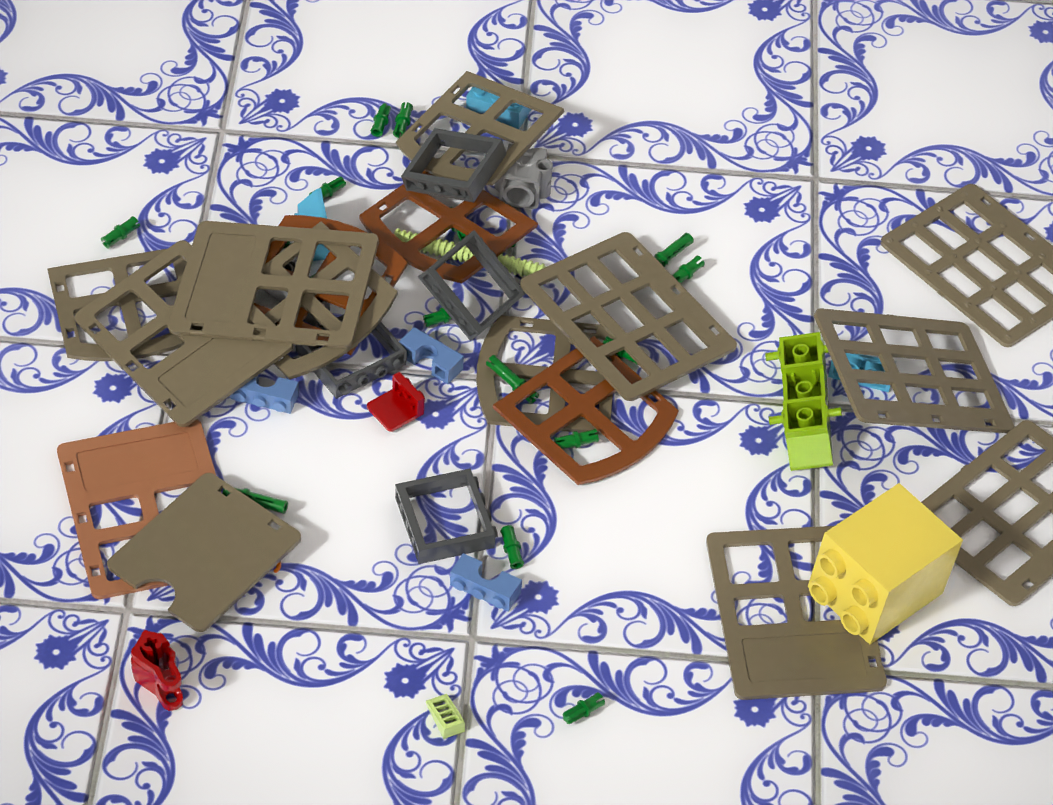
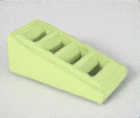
(449, 729)

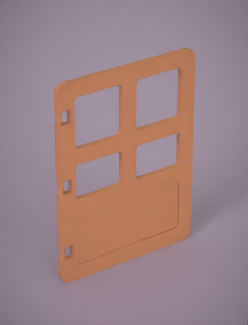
(123, 468)

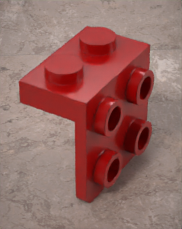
(398, 405)

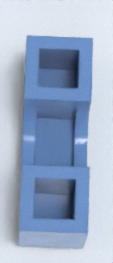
(445, 361)
(277, 397)
(500, 591)

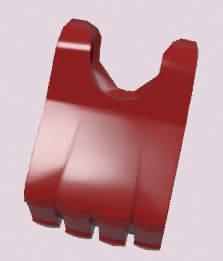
(149, 660)

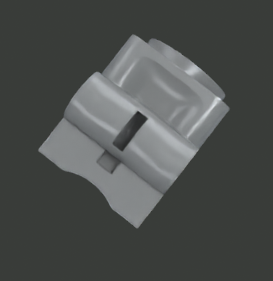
(526, 180)

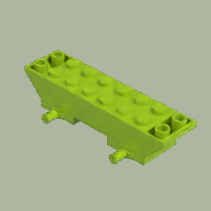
(805, 400)

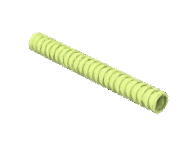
(441, 247)

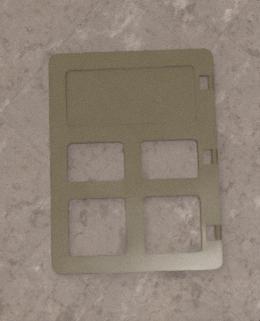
(227, 273)
(196, 373)
(794, 655)

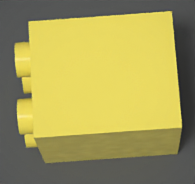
(883, 563)

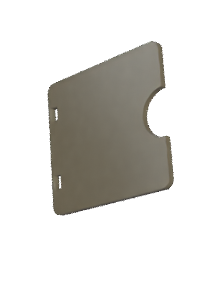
(205, 550)

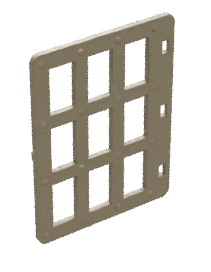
(1001, 223)
(651, 274)
(904, 411)
(1040, 565)

